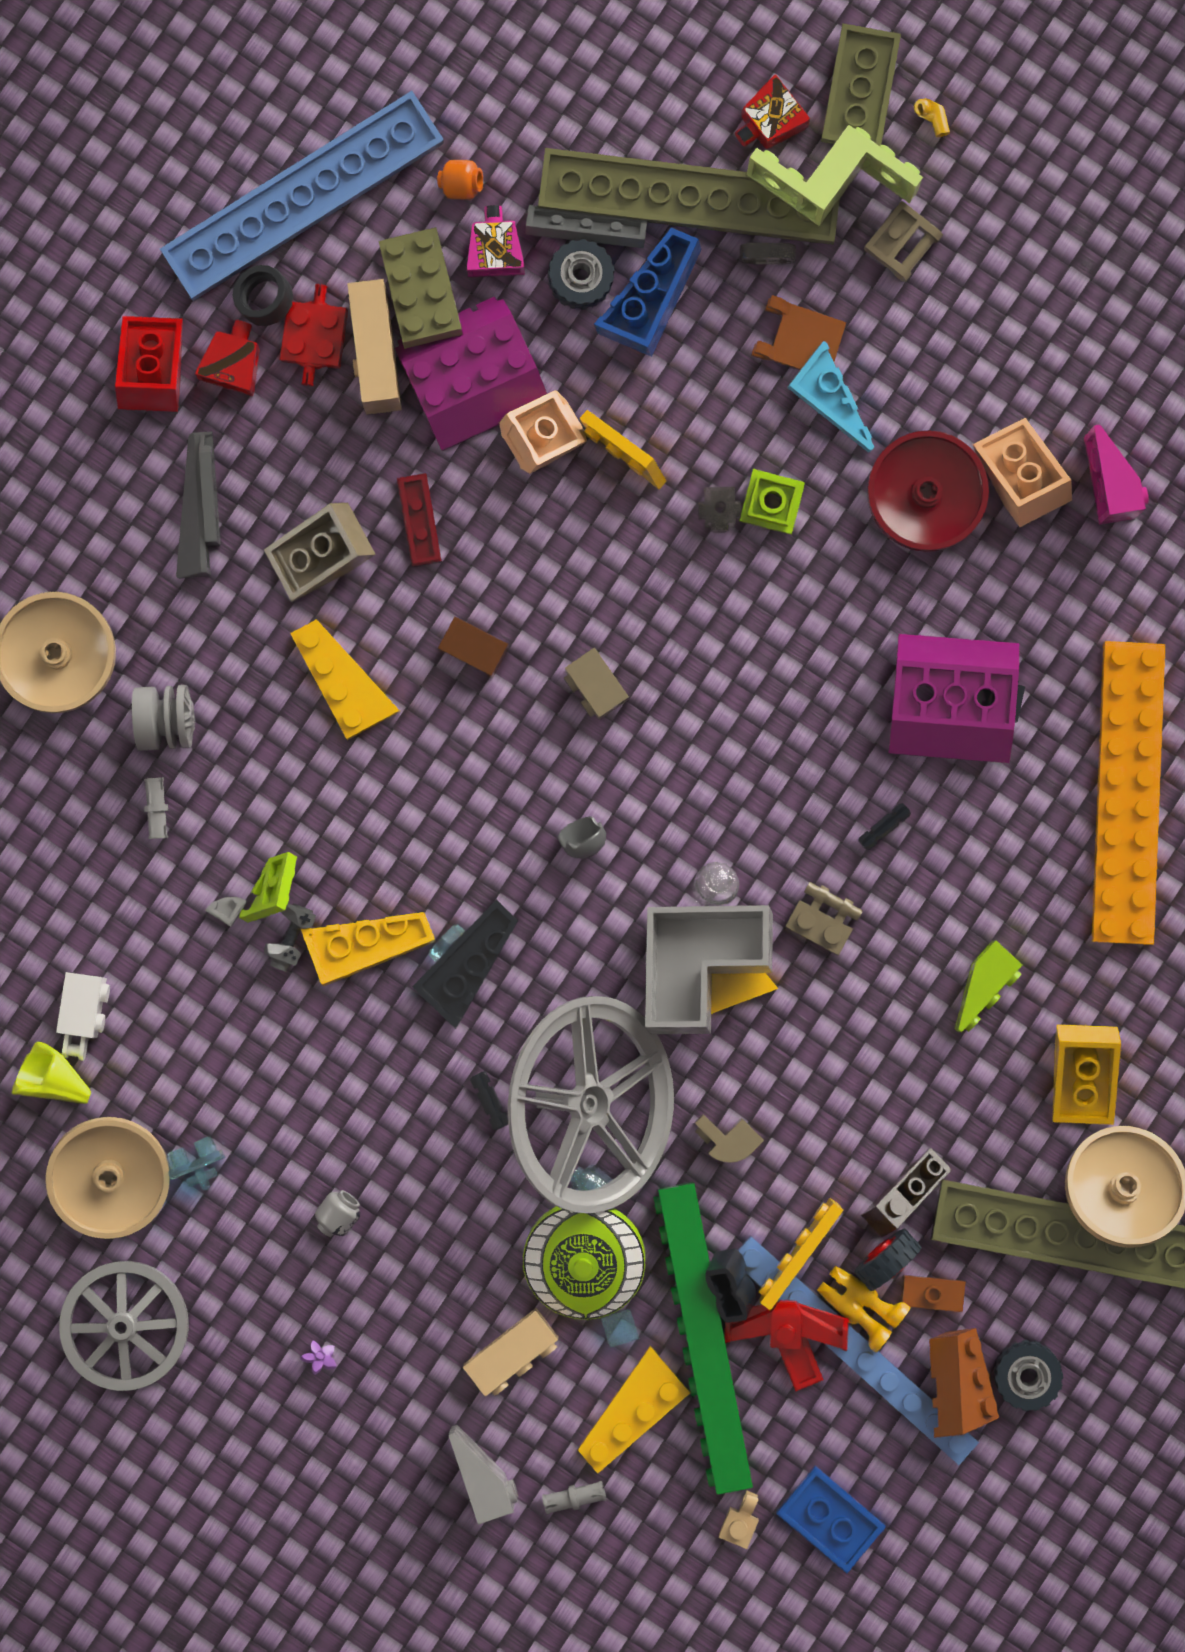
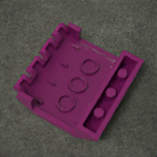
(473, 377)

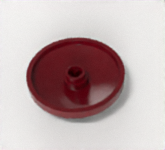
(927, 491)

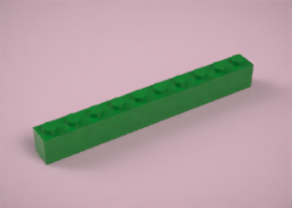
(705, 1339)

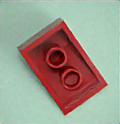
(149, 364)

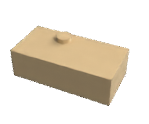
(374, 347)

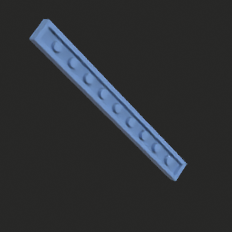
(865, 1362)

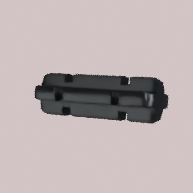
(884, 826)
(489, 1100)

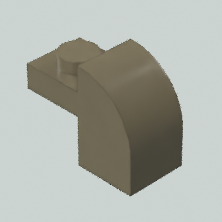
(731, 1146)

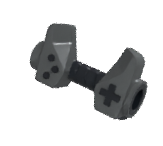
(285, 954)

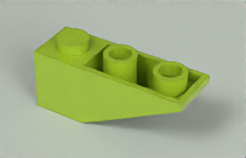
(986, 978)

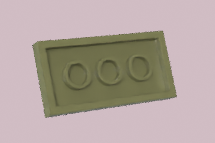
(861, 82)
(420, 287)

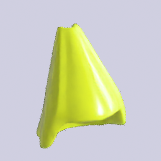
(49, 1076)

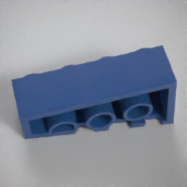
(648, 300)

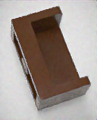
(473, 646)

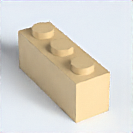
(511, 1353)

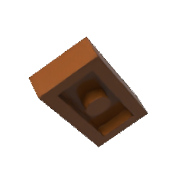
(933, 1293)

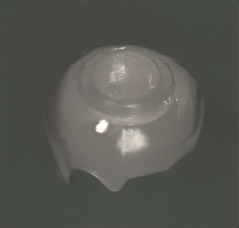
(716, 885)

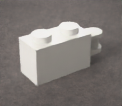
(81, 1011)

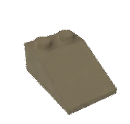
(319, 550)

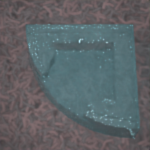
(446, 942)

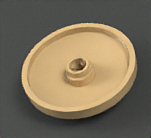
(55, 652)
(107, 1177)
(1126, 1186)

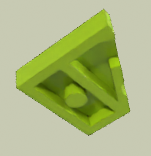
(272, 888)

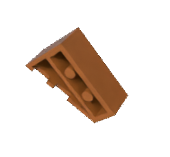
(962, 1383)

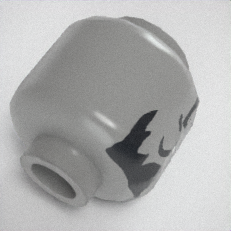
(337, 1213)

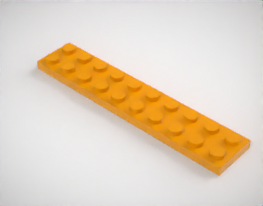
(1128, 793)

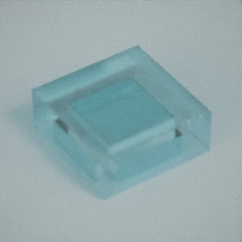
(620, 1328)

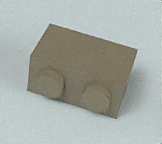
(596, 684)

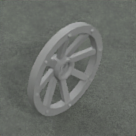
(85, 1368)

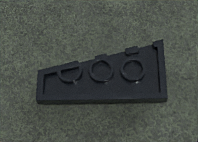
(463, 968)

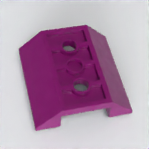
(953, 720)

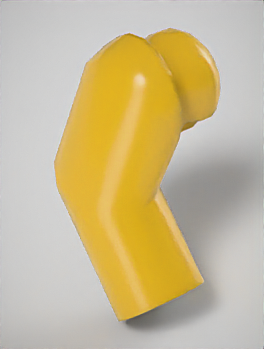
(933, 113)

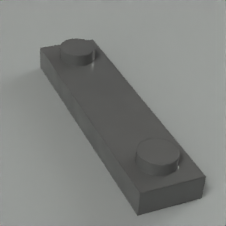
(587, 226)

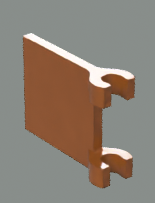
(798, 334)

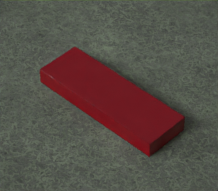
(419, 520)

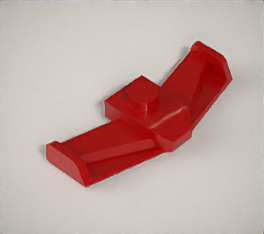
(787, 1325)

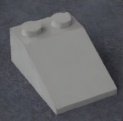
(484, 1480)

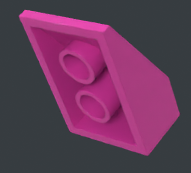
(1114, 481)

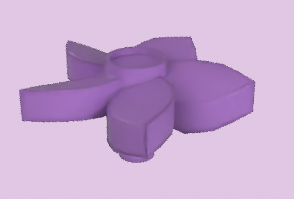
(320, 1357)

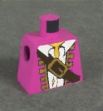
(494, 246)

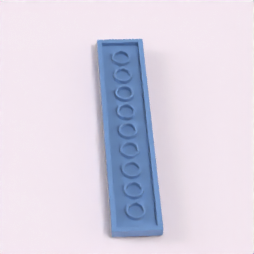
(302, 195)

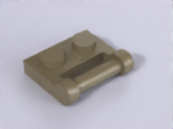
(894, 236)

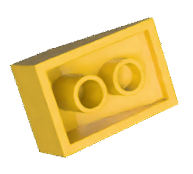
(1086, 1074)

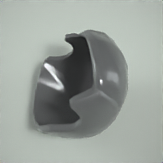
(582, 838)

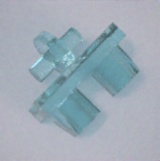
(181, 1165)

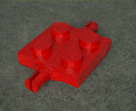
(314, 335)

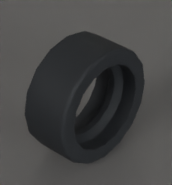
(248, 281)

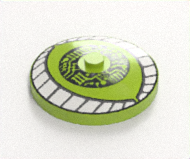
(584, 1262)

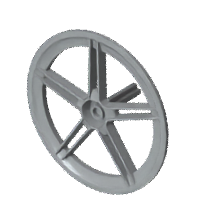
(590, 1105)

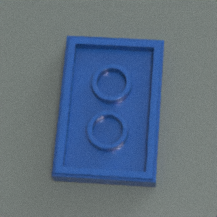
(830, 1519)

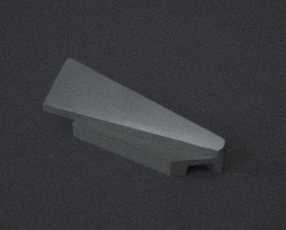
(199, 509)

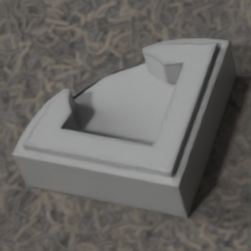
(227, 909)

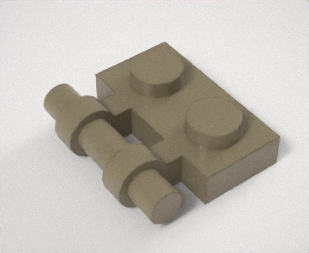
(820, 927)

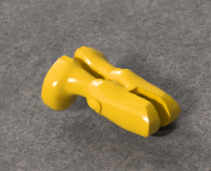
(855, 1298)

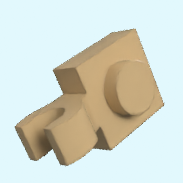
(740, 1524)

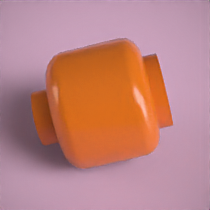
(460, 179)

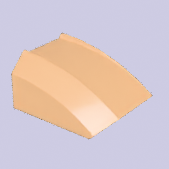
(542, 431)

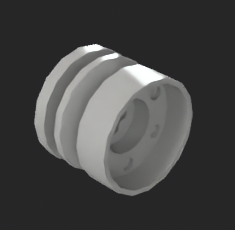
(164, 717)

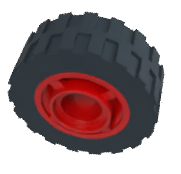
(887, 1259)

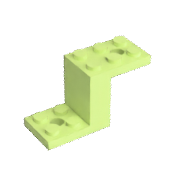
(832, 177)

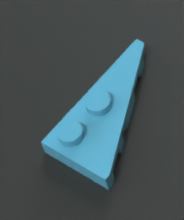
(823, 389)

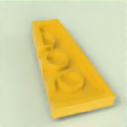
(345, 686)
(357, 946)
(806, 1244)
(636, 1407)

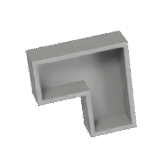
(688, 948)

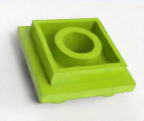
(778, 519)

